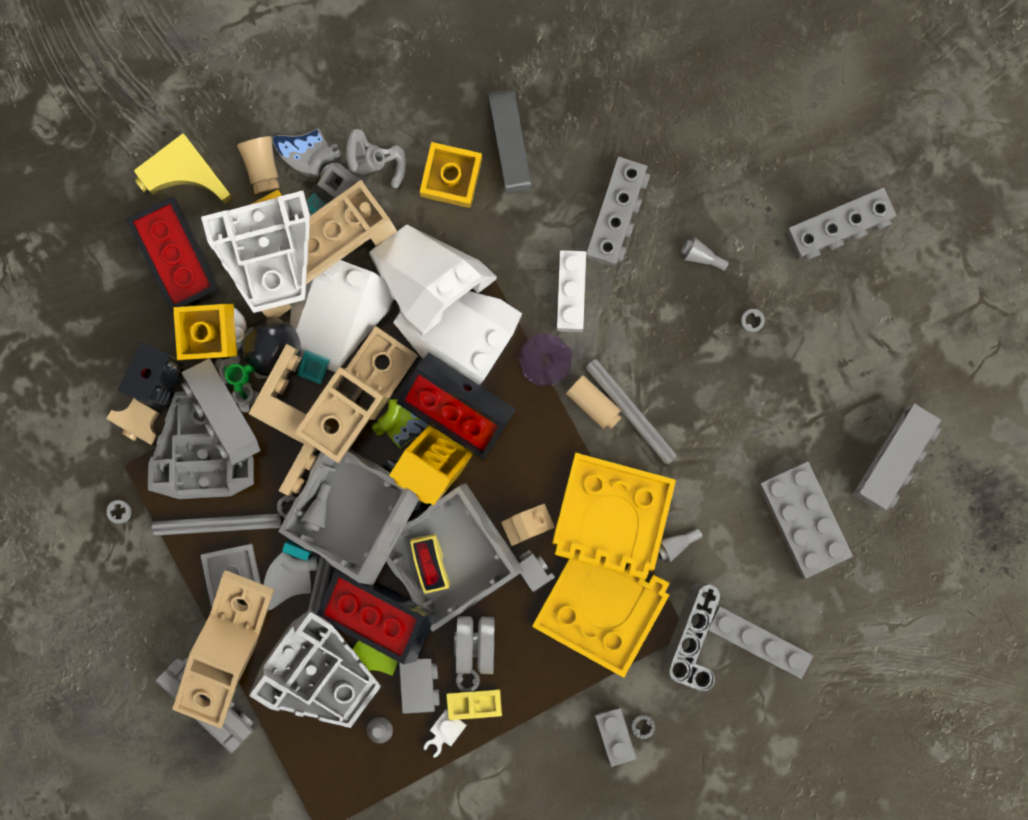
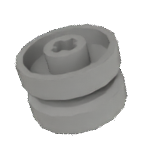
(471, 644)

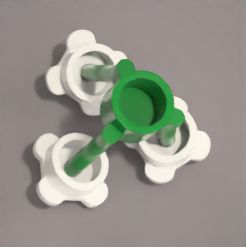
(238, 375)

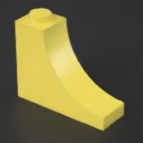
(179, 165)

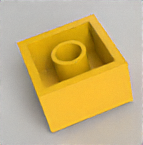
(451, 175)
(205, 331)

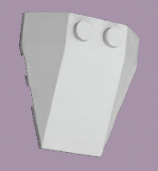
(264, 249)
(426, 275)
(340, 311)
(469, 334)

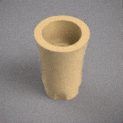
(260, 164)

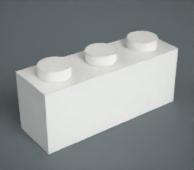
(571, 291)

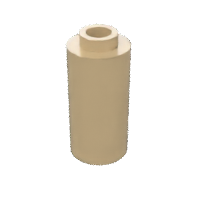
(594, 403)

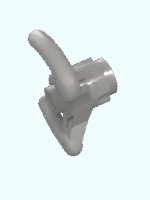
(367, 158)

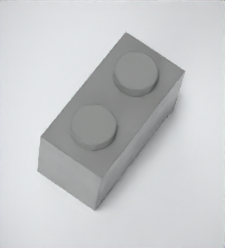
(418, 686)
(615, 736)

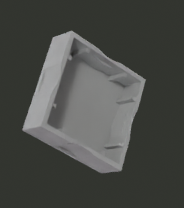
(362, 515)
(472, 551)

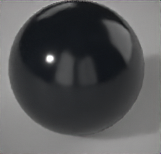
(265, 343)

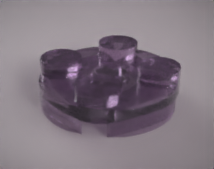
(532, 363)

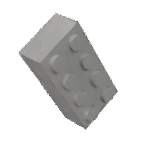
(897, 457)
(805, 520)

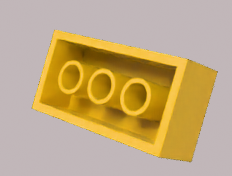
(430, 465)

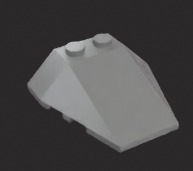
(188, 461)
(315, 674)

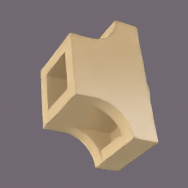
(136, 421)
(527, 524)

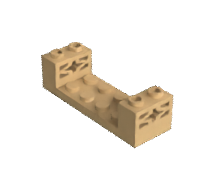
(340, 230)

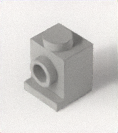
(330, 179)
(534, 570)

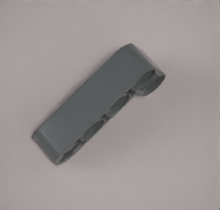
(509, 140)
(696, 636)

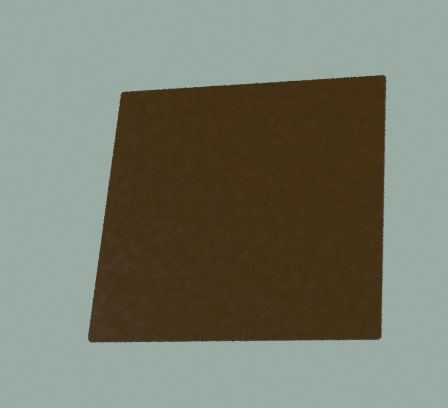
(339, 766)

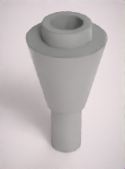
(697, 252)
(316, 513)
(673, 546)
(379, 730)

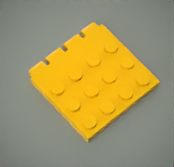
(613, 515)
(602, 612)

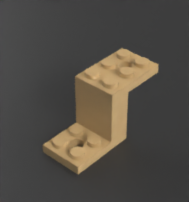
(356, 394)
(285, 418)
(223, 649)

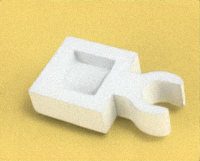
(445, 731)

